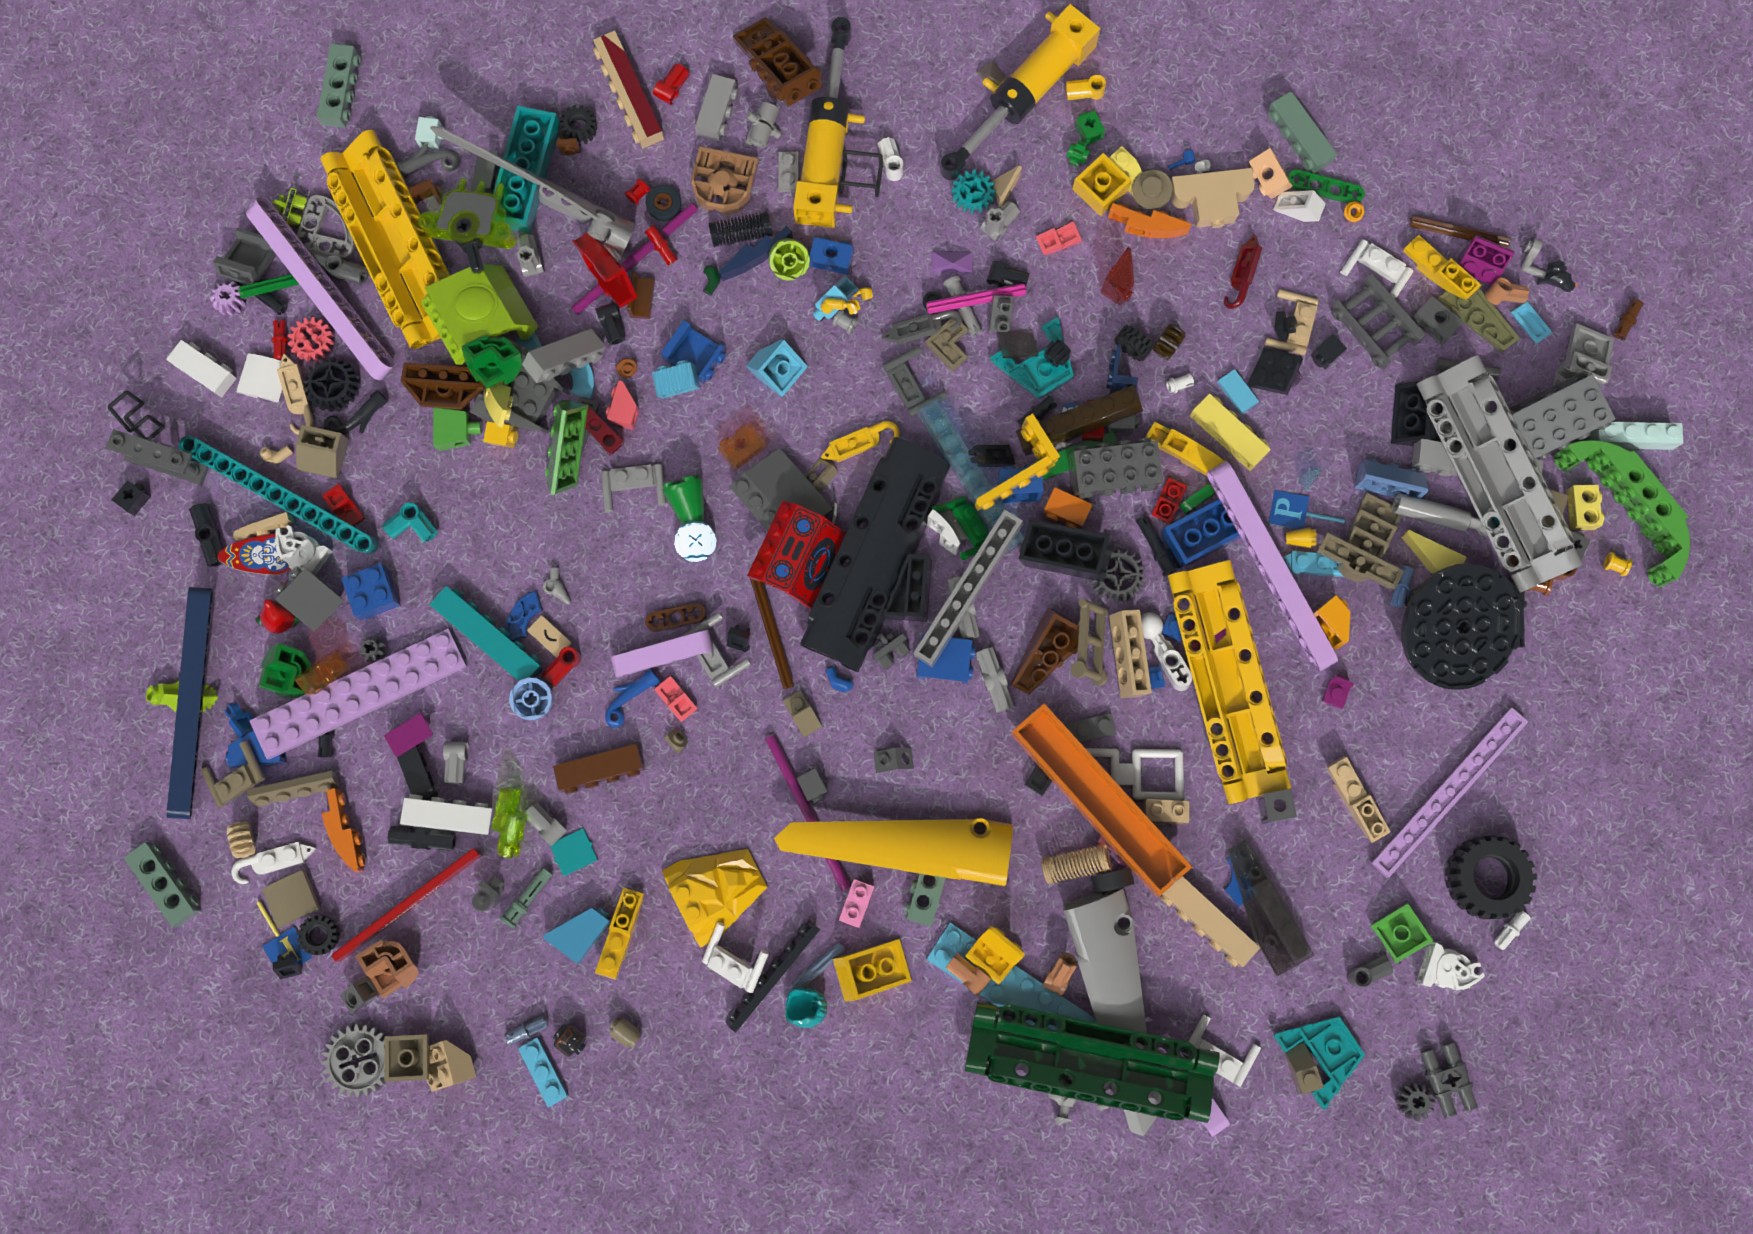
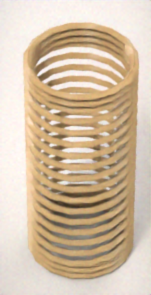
(1102, 859)

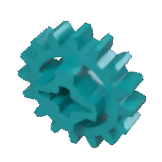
(967, 185)

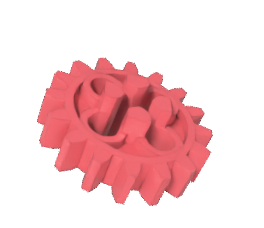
(309, 351)

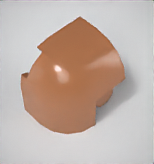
(388, 966)

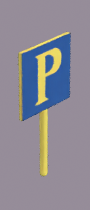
(283, 943)

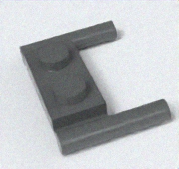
(906, 385)

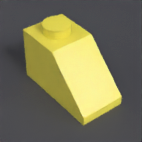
(1127, 164)

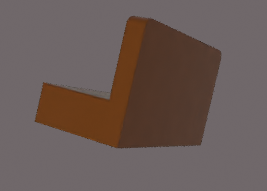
(644, 290)

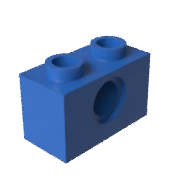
(840, 263)

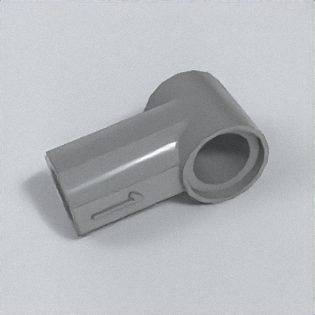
(455, 758)
(548, 828)

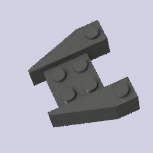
(530, 399)

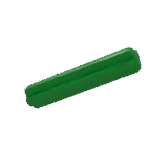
(267, 286)

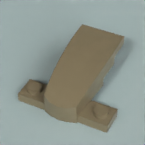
(1365, 544)

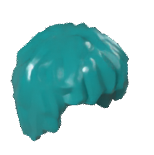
(805, 1007)

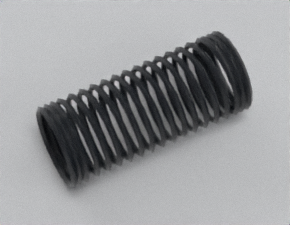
(762, 222)

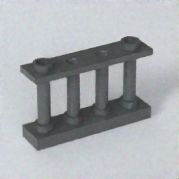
(1384, 303)
(157, 457)

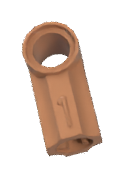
(1505, 291)
(971, 976)
(1059, 976)

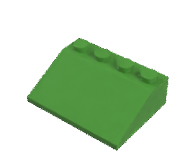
(566, 445)

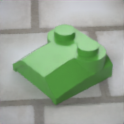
(1402, 932)

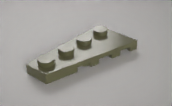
(1482, 318)

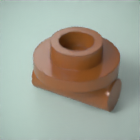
(626, 367)

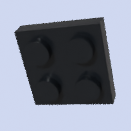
(1275, 371)

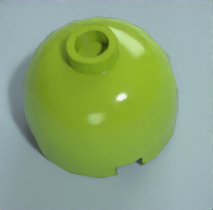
(788, 259)

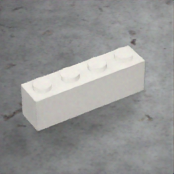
(446, 815)

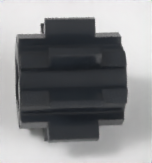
(1057, 353)

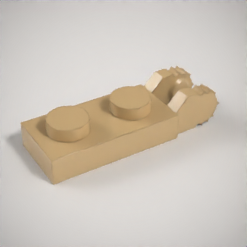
(264, 526)

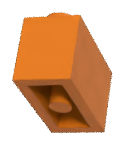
(1066, 509)

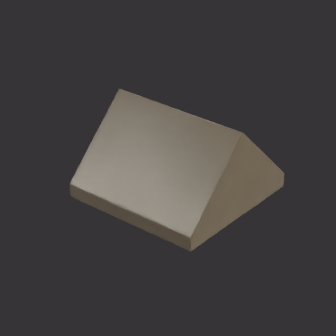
(407, 1057)

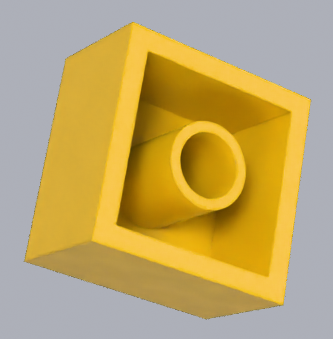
(1101, 184)

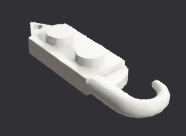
(273, 860)

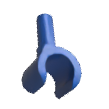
(1188, 160)

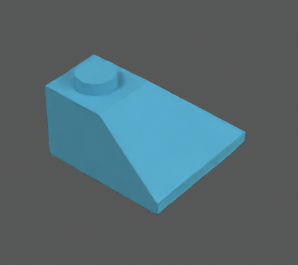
(777, 366)

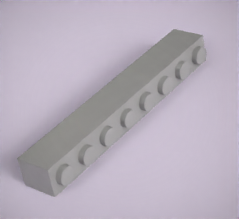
(968, 588)

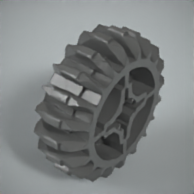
(1136, 575)

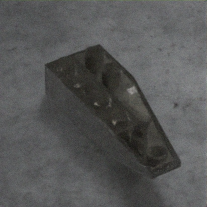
(1267, 913)

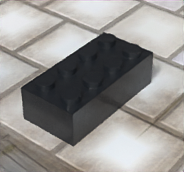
(1066, 550)

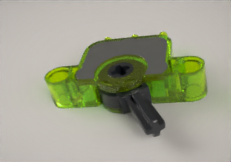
(470, 221)

